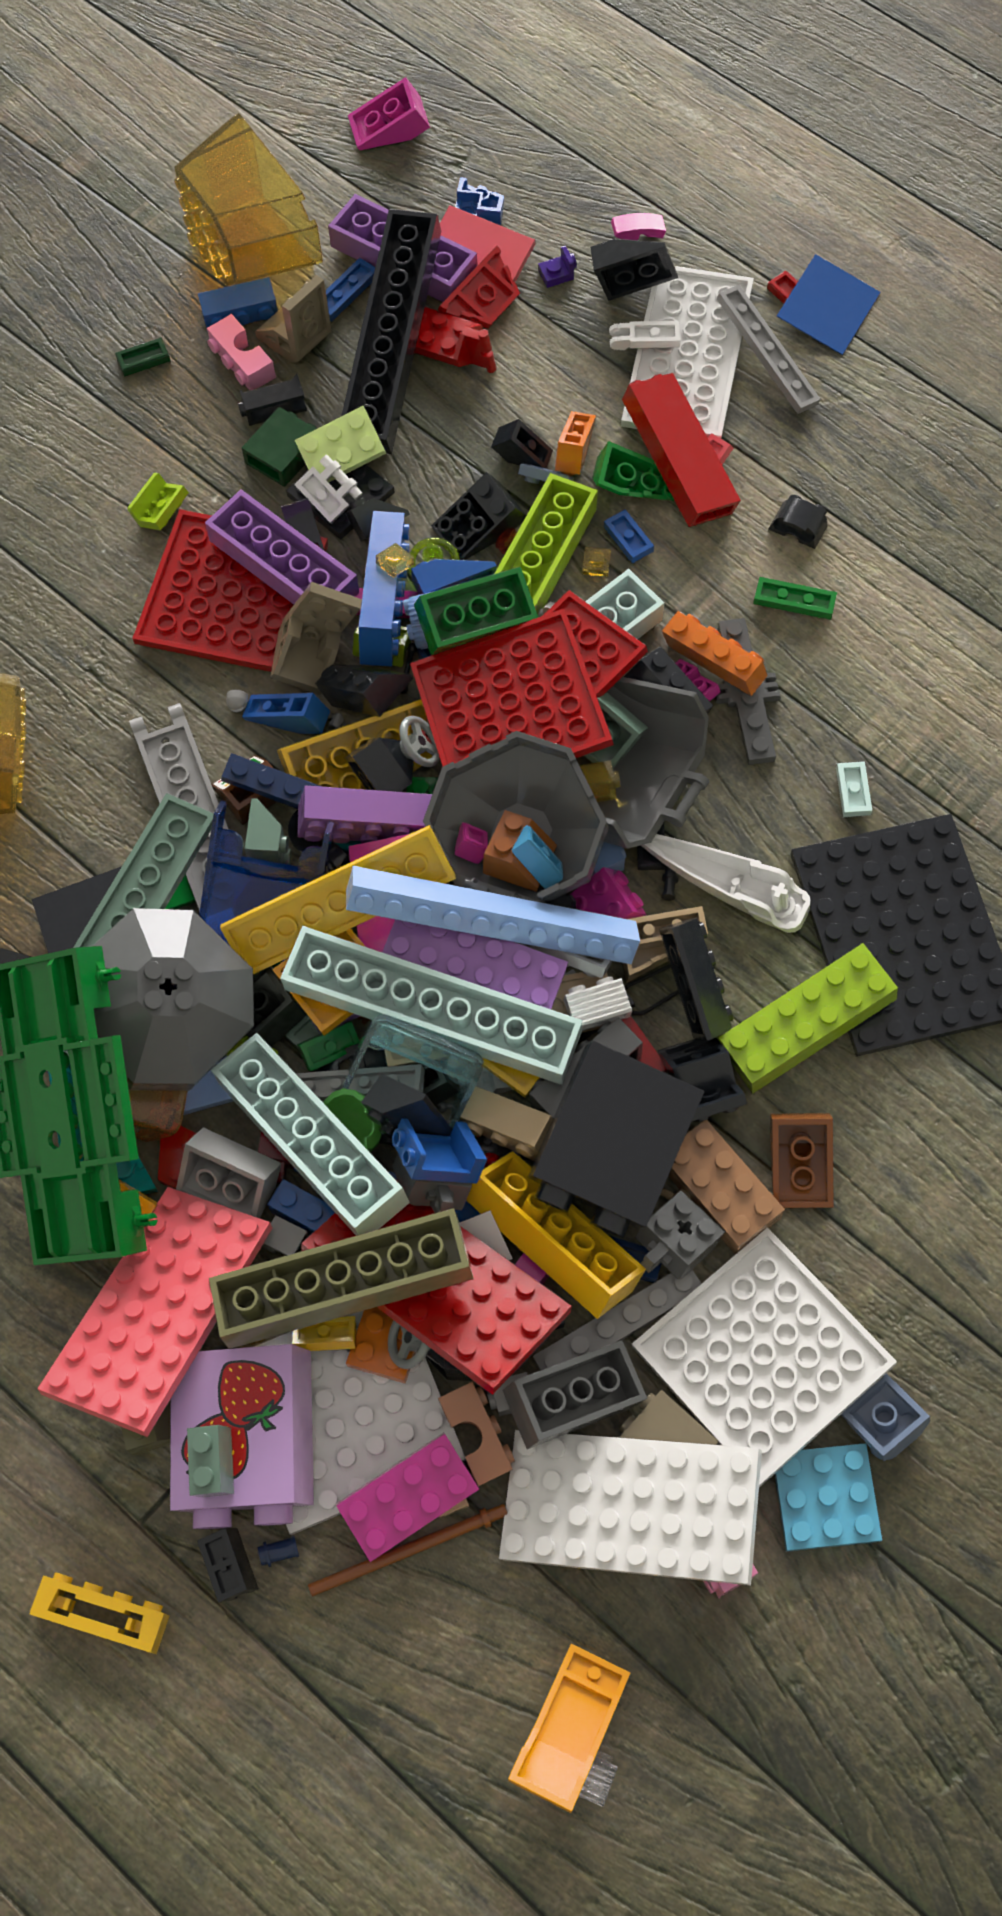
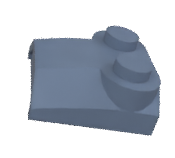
(886, 1418)

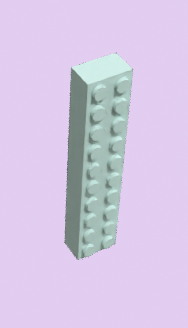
(449, 1007)

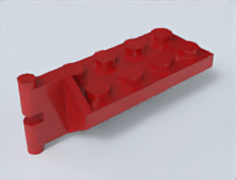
(454, 341)

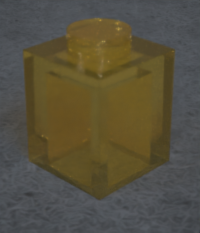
(602, 780)

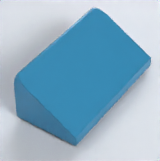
(538, 858)

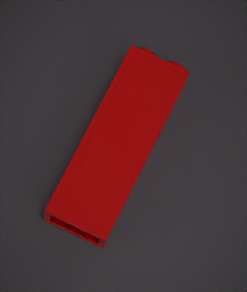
(680, 449)

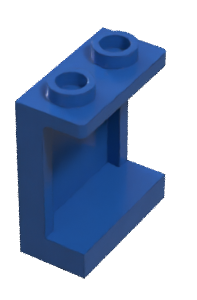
(438, 1156)

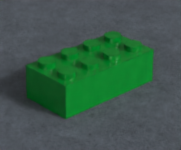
(474, 609)

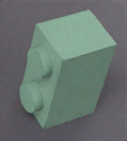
(210, 1461)

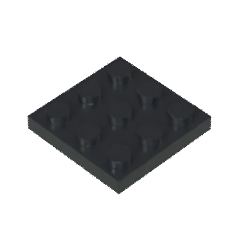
(369, 483)

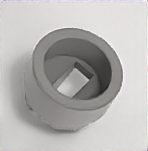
(236, 700)

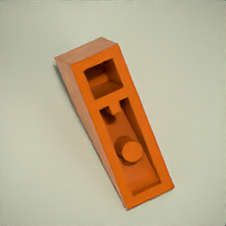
(574, 443)

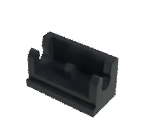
(227, 1564)

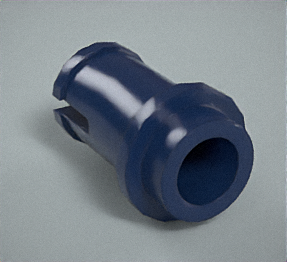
(277, 1551)

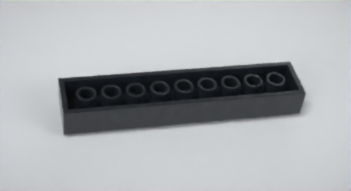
(393, 320)

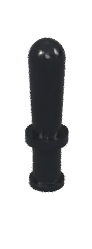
(669, 880)

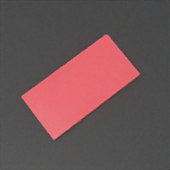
(483, 237)

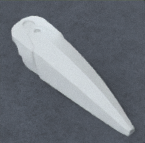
(737, 880)

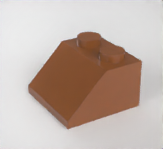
(499, 858)

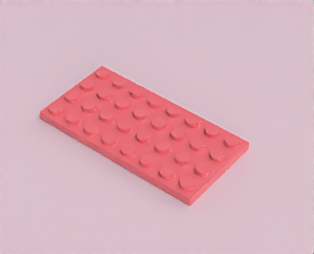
(153, 1313)

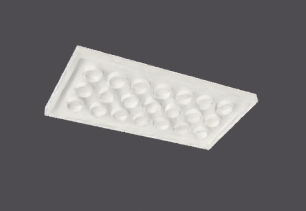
(707, 347)
(634, 1507)

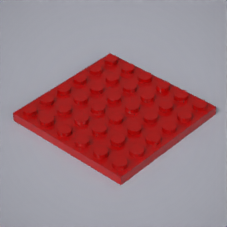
(210, 602)
(508, 683)

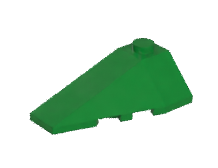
(629, 474)

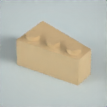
(651, 949)
(506, 1122)

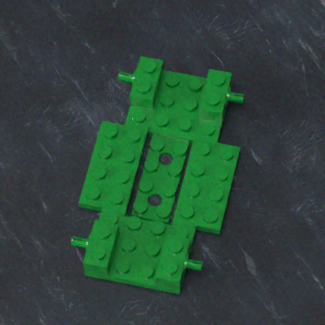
(69, 1203)

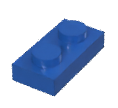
(628, 536)

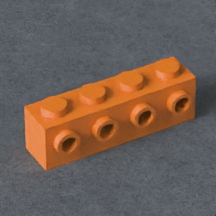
(715, 653)

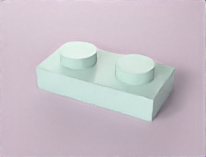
(854, 789)

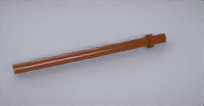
(485, 1519)

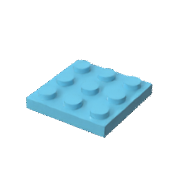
(828, 1498)

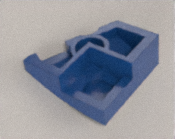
(480, 202)

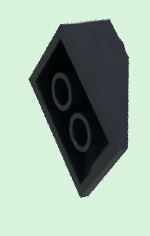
(631, 266)

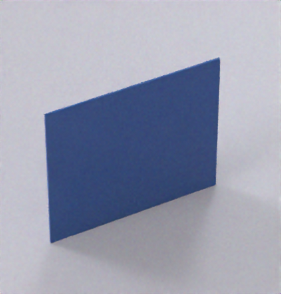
(828, 304)

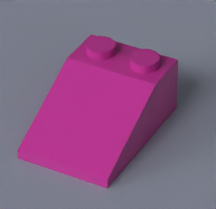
(389, 117)

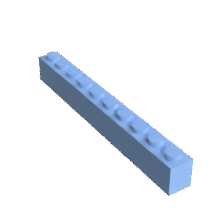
(491, 915)

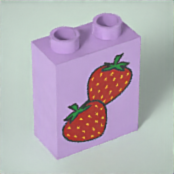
(268, 1406)

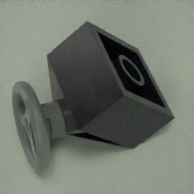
(389, 763)
(412, 1343)

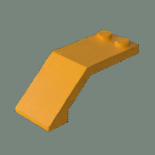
(569, 1728)

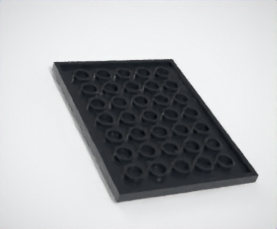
(919, 916)

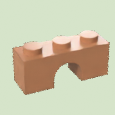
(467, 1406)

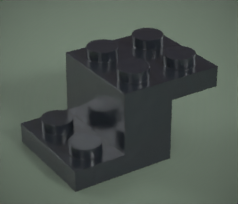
(709, 1069)

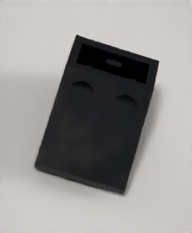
(479, 517)

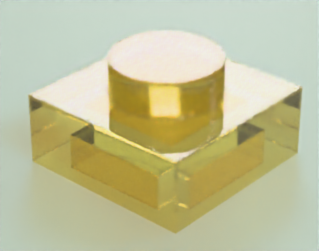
(394, 560)
(596, 561)

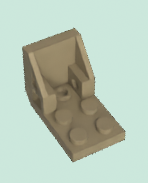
(299, 322)
(312, 635)

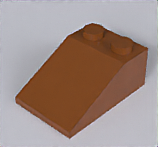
(802, 1159)

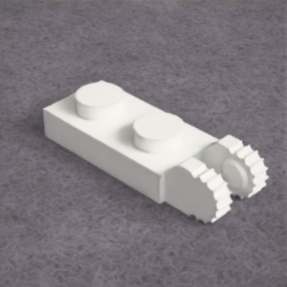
(645, 335)

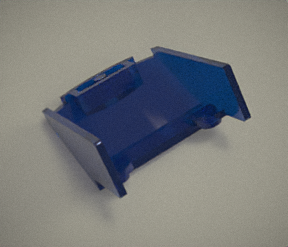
(242, 883)

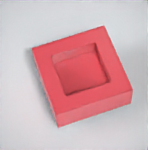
(720, 447)

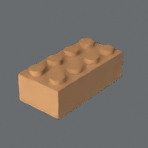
(724, 1187)

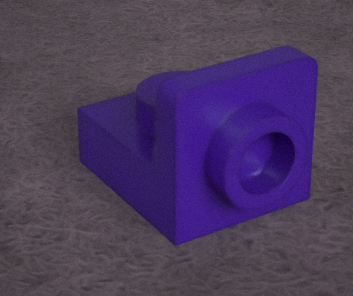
(558, 269)

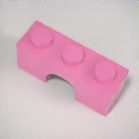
(250, 367)

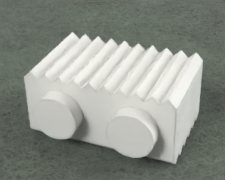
(598, 1003)

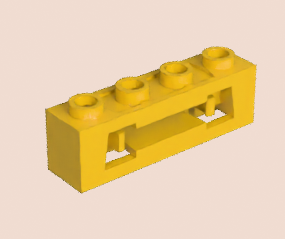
(50, 1597)

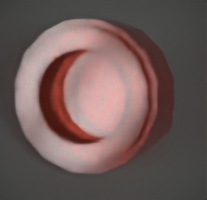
(505, 540)

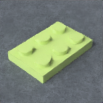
(347, 440)

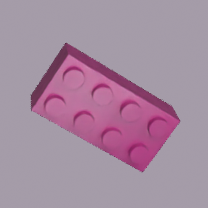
(407, 1497)

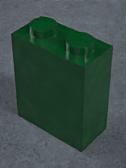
(274, 448)

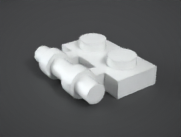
(322, 494)

